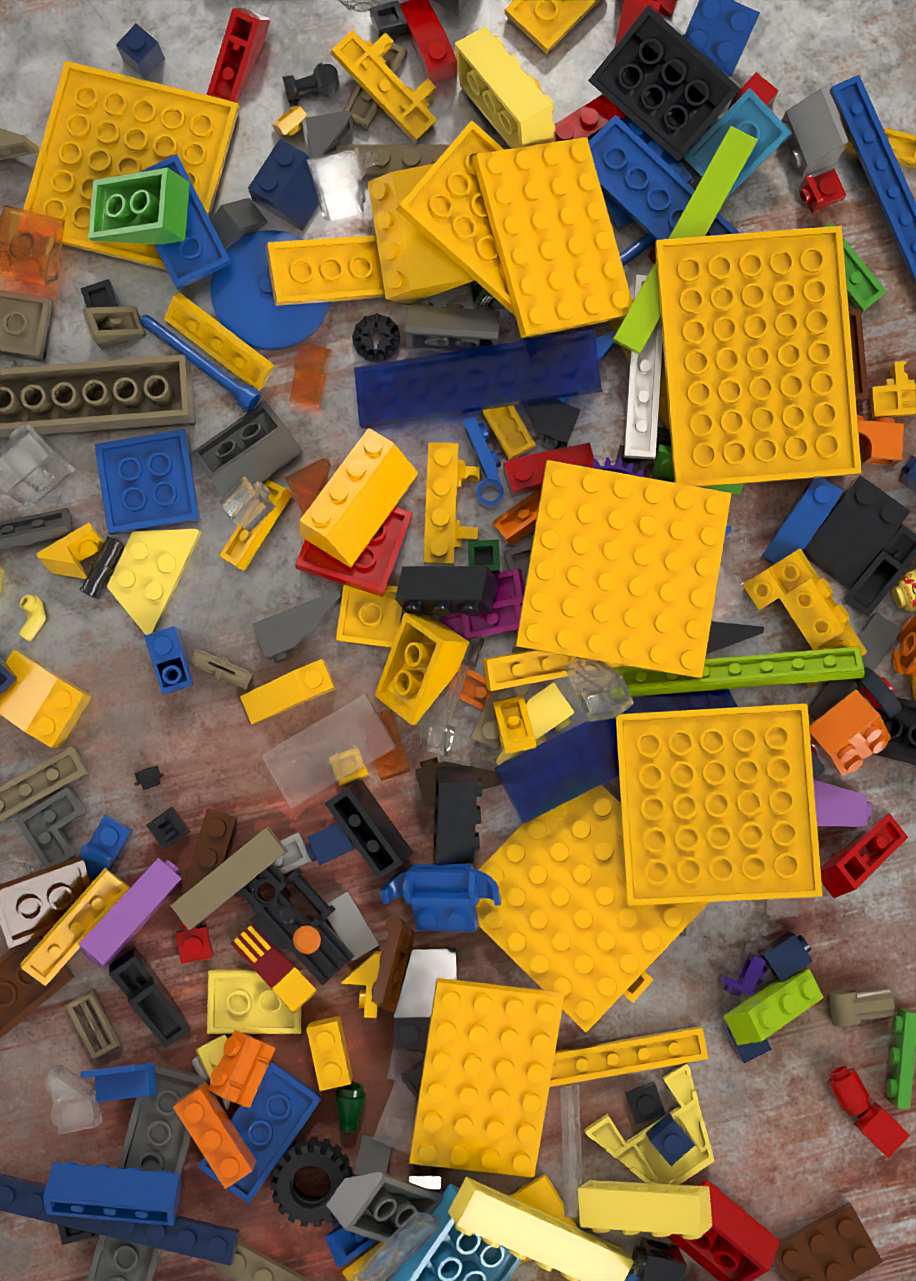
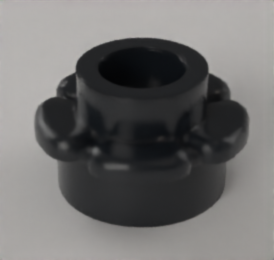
(148, 777)

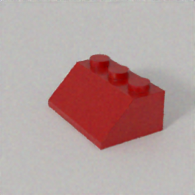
(734, 1245)

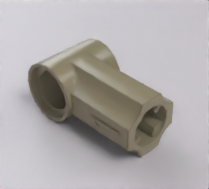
(851, 1006)

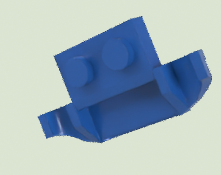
(442, 895)

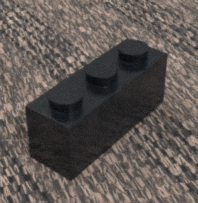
(447, 590)
(456, 815)
(369, 828)

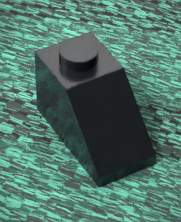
(552, 421)

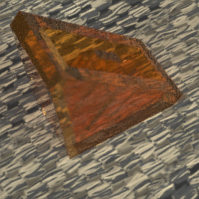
(309, 482)

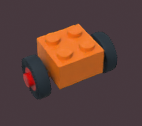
(853, 726)

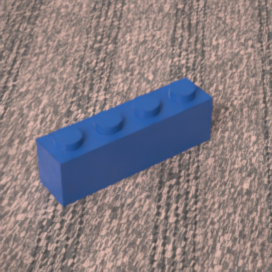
(113, 1193)

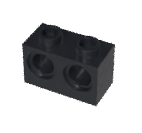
(658, 1261)

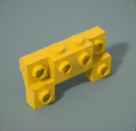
(807, 601)

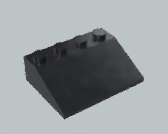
(664, 82)

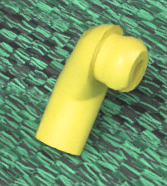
(35, 616)

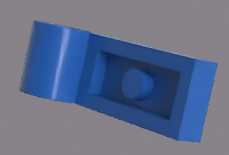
(487, 460)

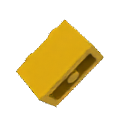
(329, 1053)

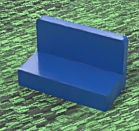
(123, 1081)

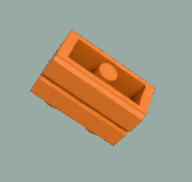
(241, 1068)

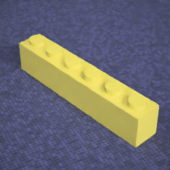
(536, 1235)

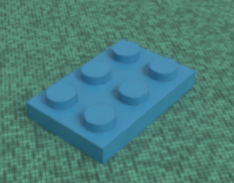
(751, 117)

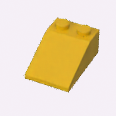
(419, 665)
(41, 701)

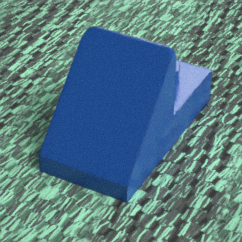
(104, 846)
(346, 1244)

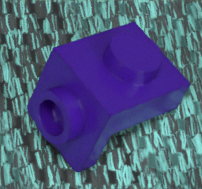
(751, 974)

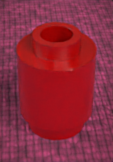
(849, 1090)

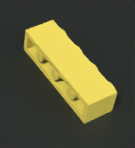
(645, 1208)

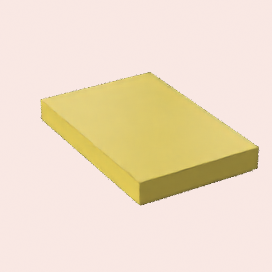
(247, 1004)

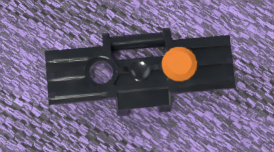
(287, 928)

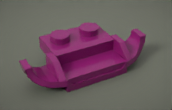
(505, 610)

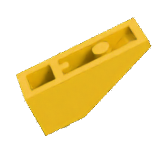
(288, 691)

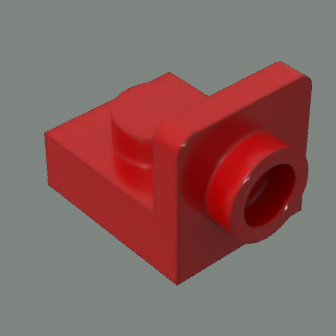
(821, 190)

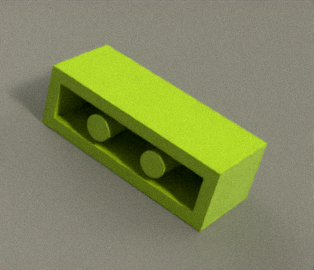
(773, 1007)

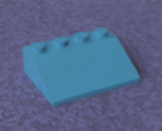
(456, 1256)

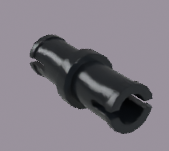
(101, 567)

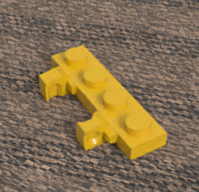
(368, 67)
(897, 395)
(441, 527)

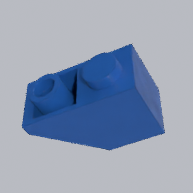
(170, 659)

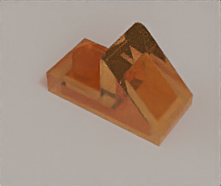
(310, 375)

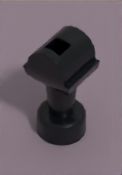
(323, 80)

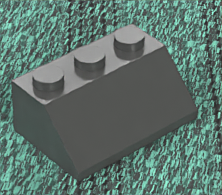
(450, 327)
(249, 448)
(379, 1204)

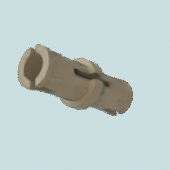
(203, 659)

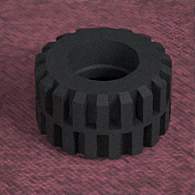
(287, 1193)

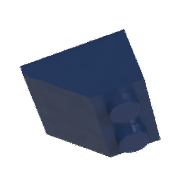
(286, 185)

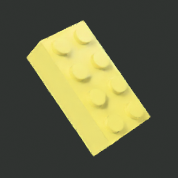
(504, 90)

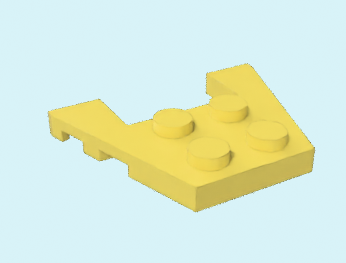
(640, 1153)

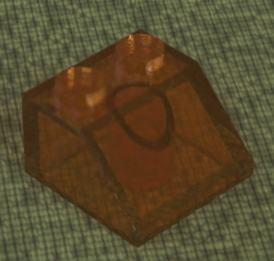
(30, 245)

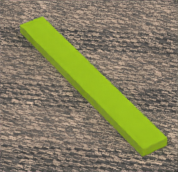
(694, 222)
(750, 672)

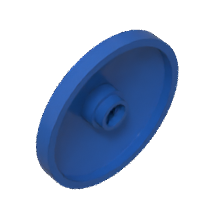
(246, 302)

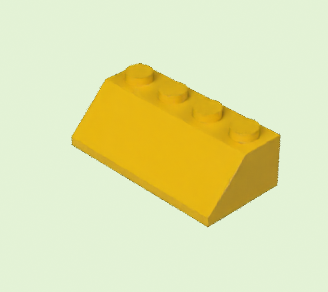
(358, 498)

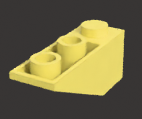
(546, 711)

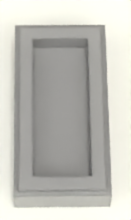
(352, 926)

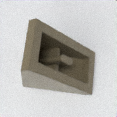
(113, 325)

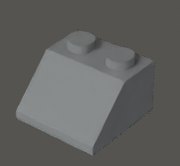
(816, 133)

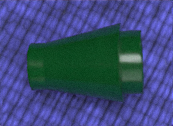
(350, 1105)

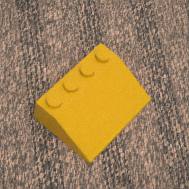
(408, 259)

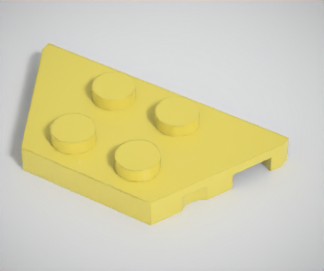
(151, 572)

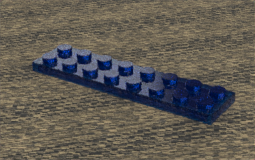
(478, 379)
(585, 755)

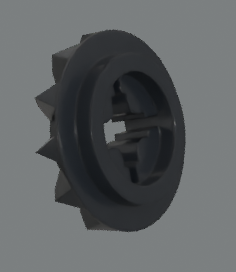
(386, 348)

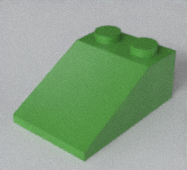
(140, 208)

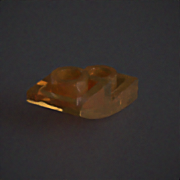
(394, 762)

